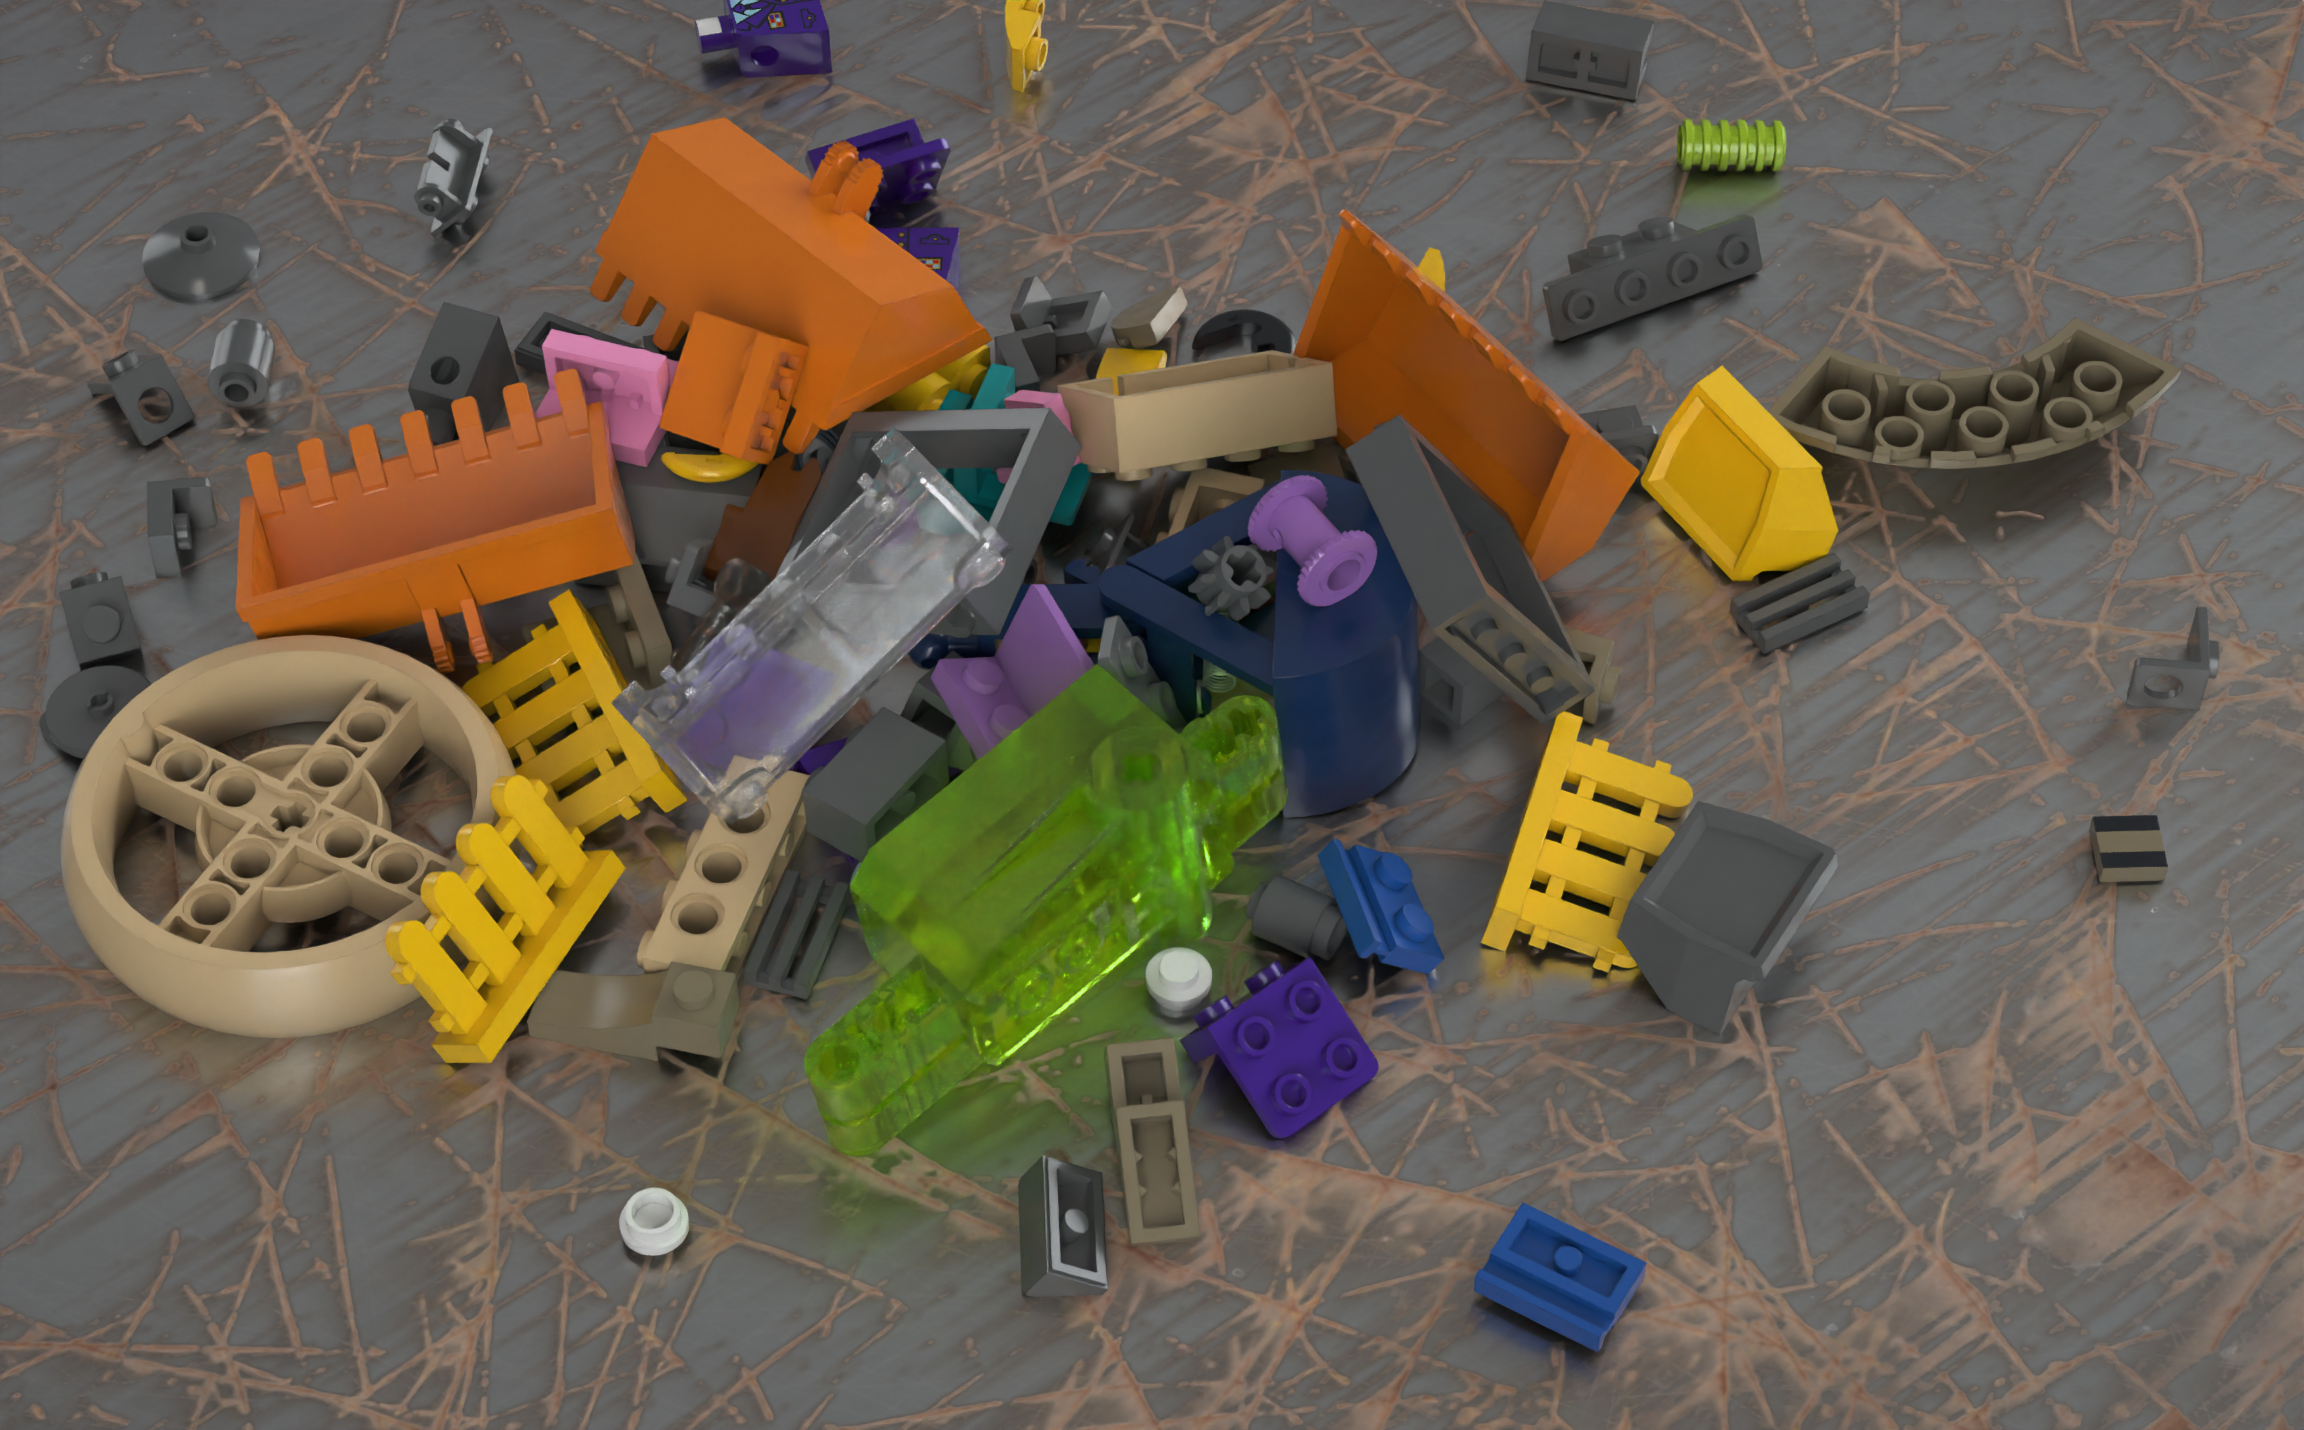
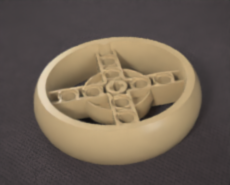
(275, 832)

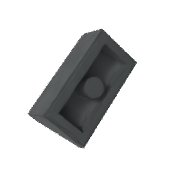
(1062, 1230)

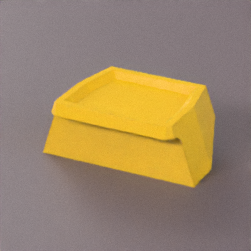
(1740, 482)

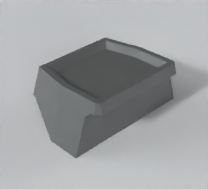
(672, 512)
(1721, 909)

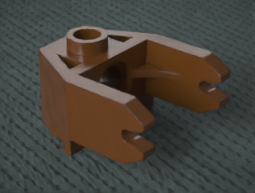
(769, 519)

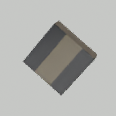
(2128, 848)

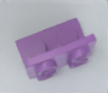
(1028, 671)

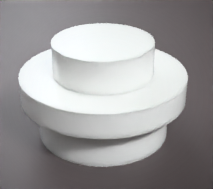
(1178, 978)
(653, 1222)

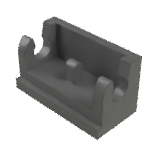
(1589, 50)

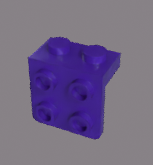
(908, 163)
(1285, 1045)

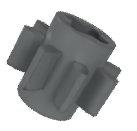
(1230, 579)

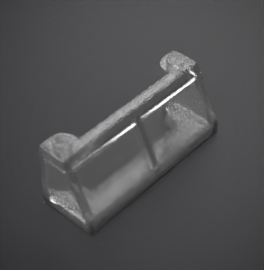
(818, 634)

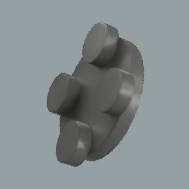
(87, 704)

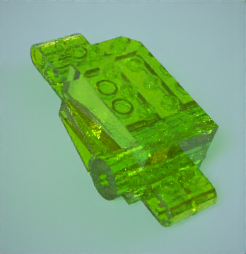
(1038, 891)

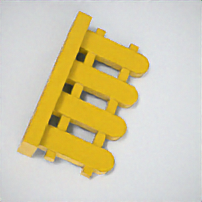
(567, 702)
(1591, 822)
(520, 951)

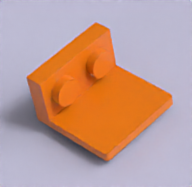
(733, 387)

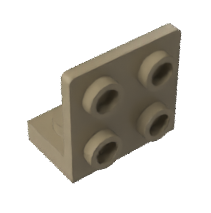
(630, 627)

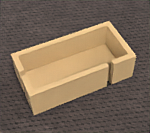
(1201, 413)

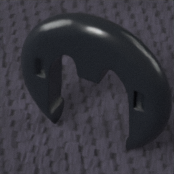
(1265, 330)

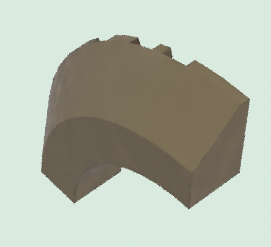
(1974, 417)

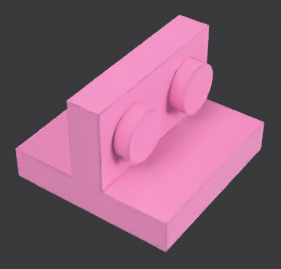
(625, 378)

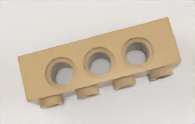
(728, 885)

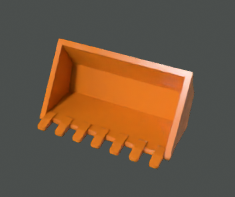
(754, 241)
(1420, 355)
(434, 524)

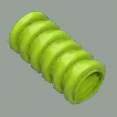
(1731, 145)

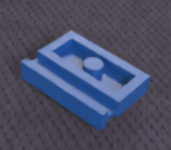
(1381, 906)
(1560, 1276)

